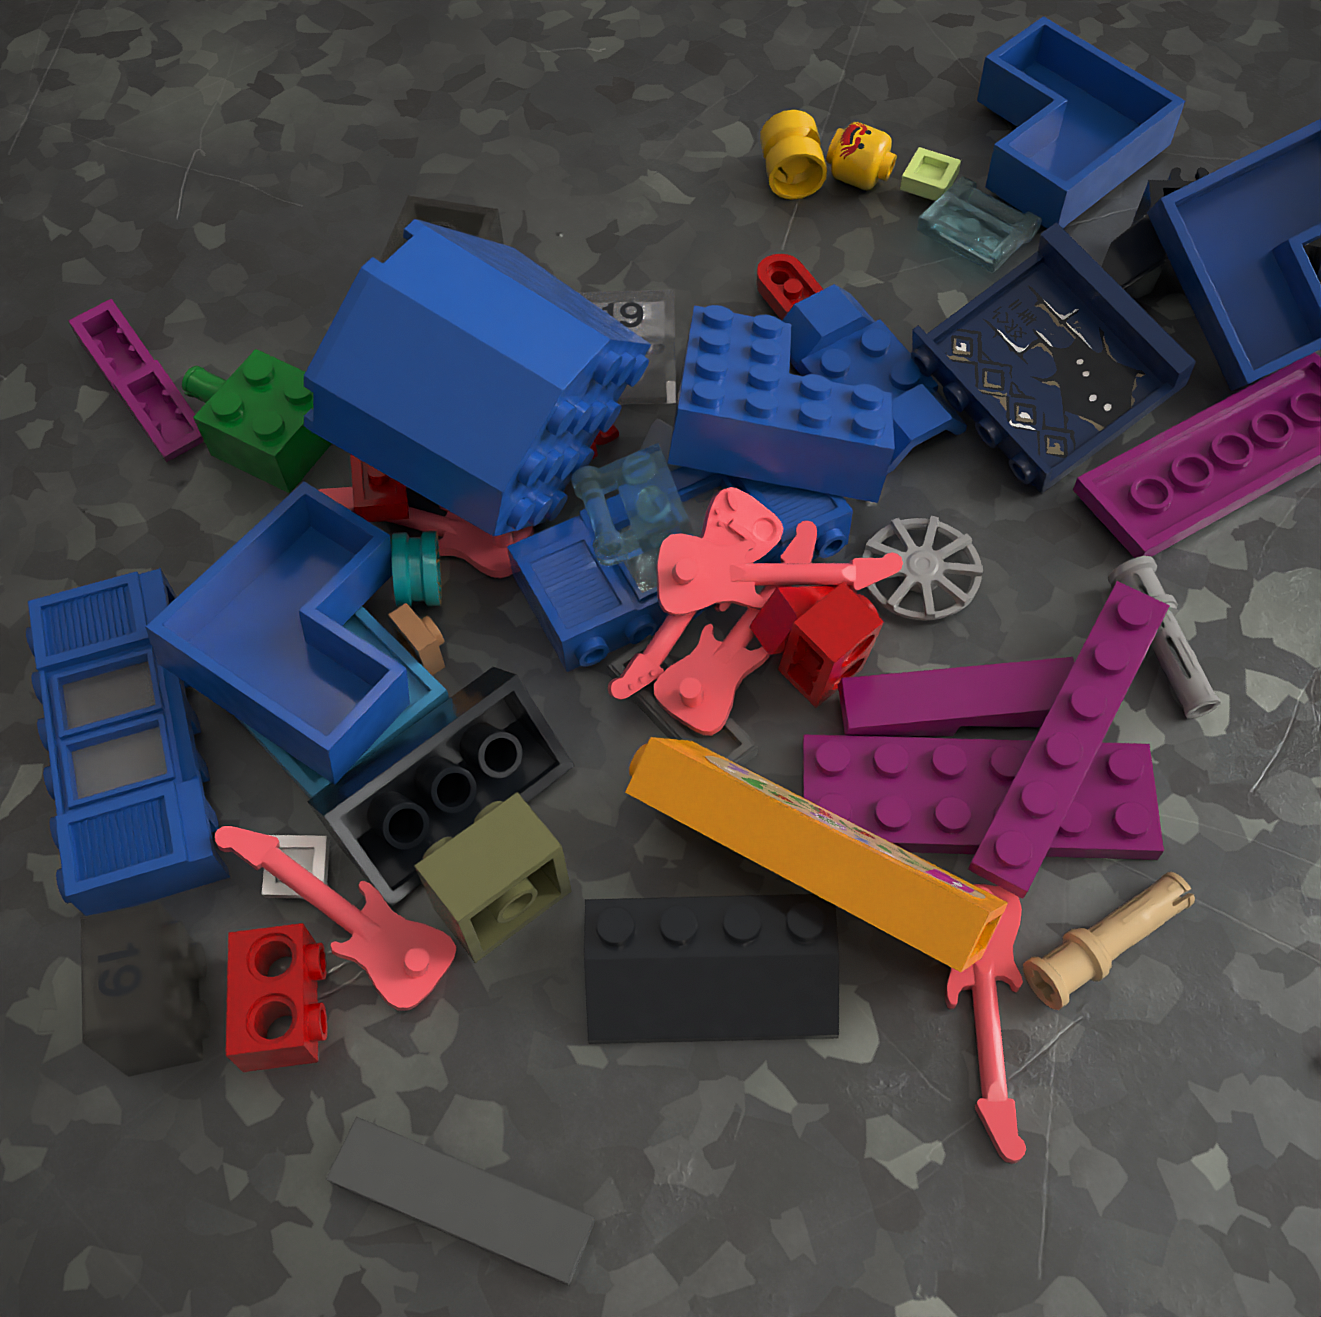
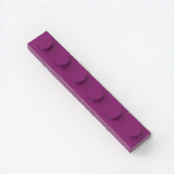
(1068, 740)

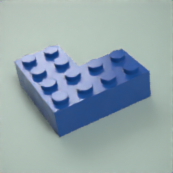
(1077, 119)
(1243, 256)
(759, 423)
(270, 636)

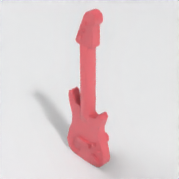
(728, 520)
(459, 538)
(701, 574)
(704, 684)
(397, 954)
(996, 964)

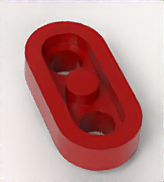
(795, 281)

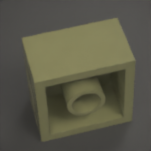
(495, 875)

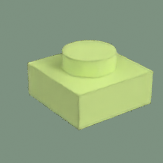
(930, 174)

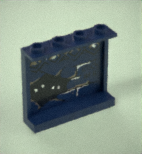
(1052, 361)

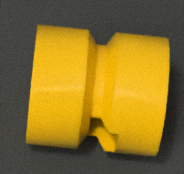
(793, 154)

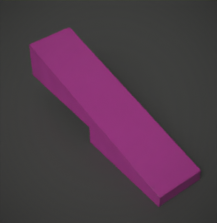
(137, 379)
(948, 698)

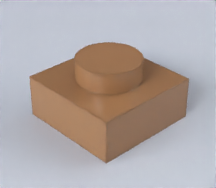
(418, 637)

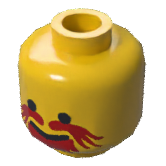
(861, 156)

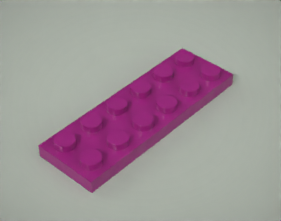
(1210, 462)
(948, 790)

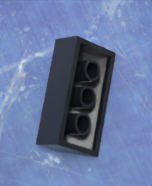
(439, 778)
(711, 969)

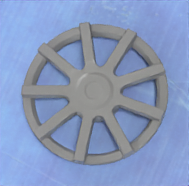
(925, 567)

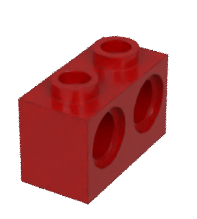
(830, 643)
(259, 1000)

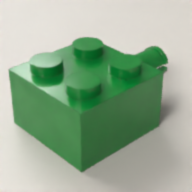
(258, 419)

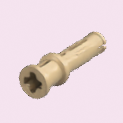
(1090, 952)

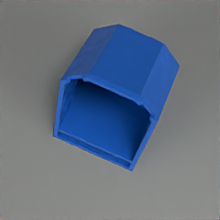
(471, 377)

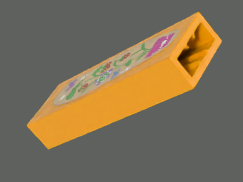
(817, 850)

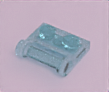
(977, 225)
(648, 498)

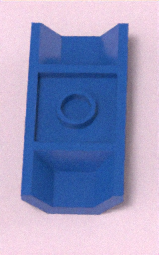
(848, 347)

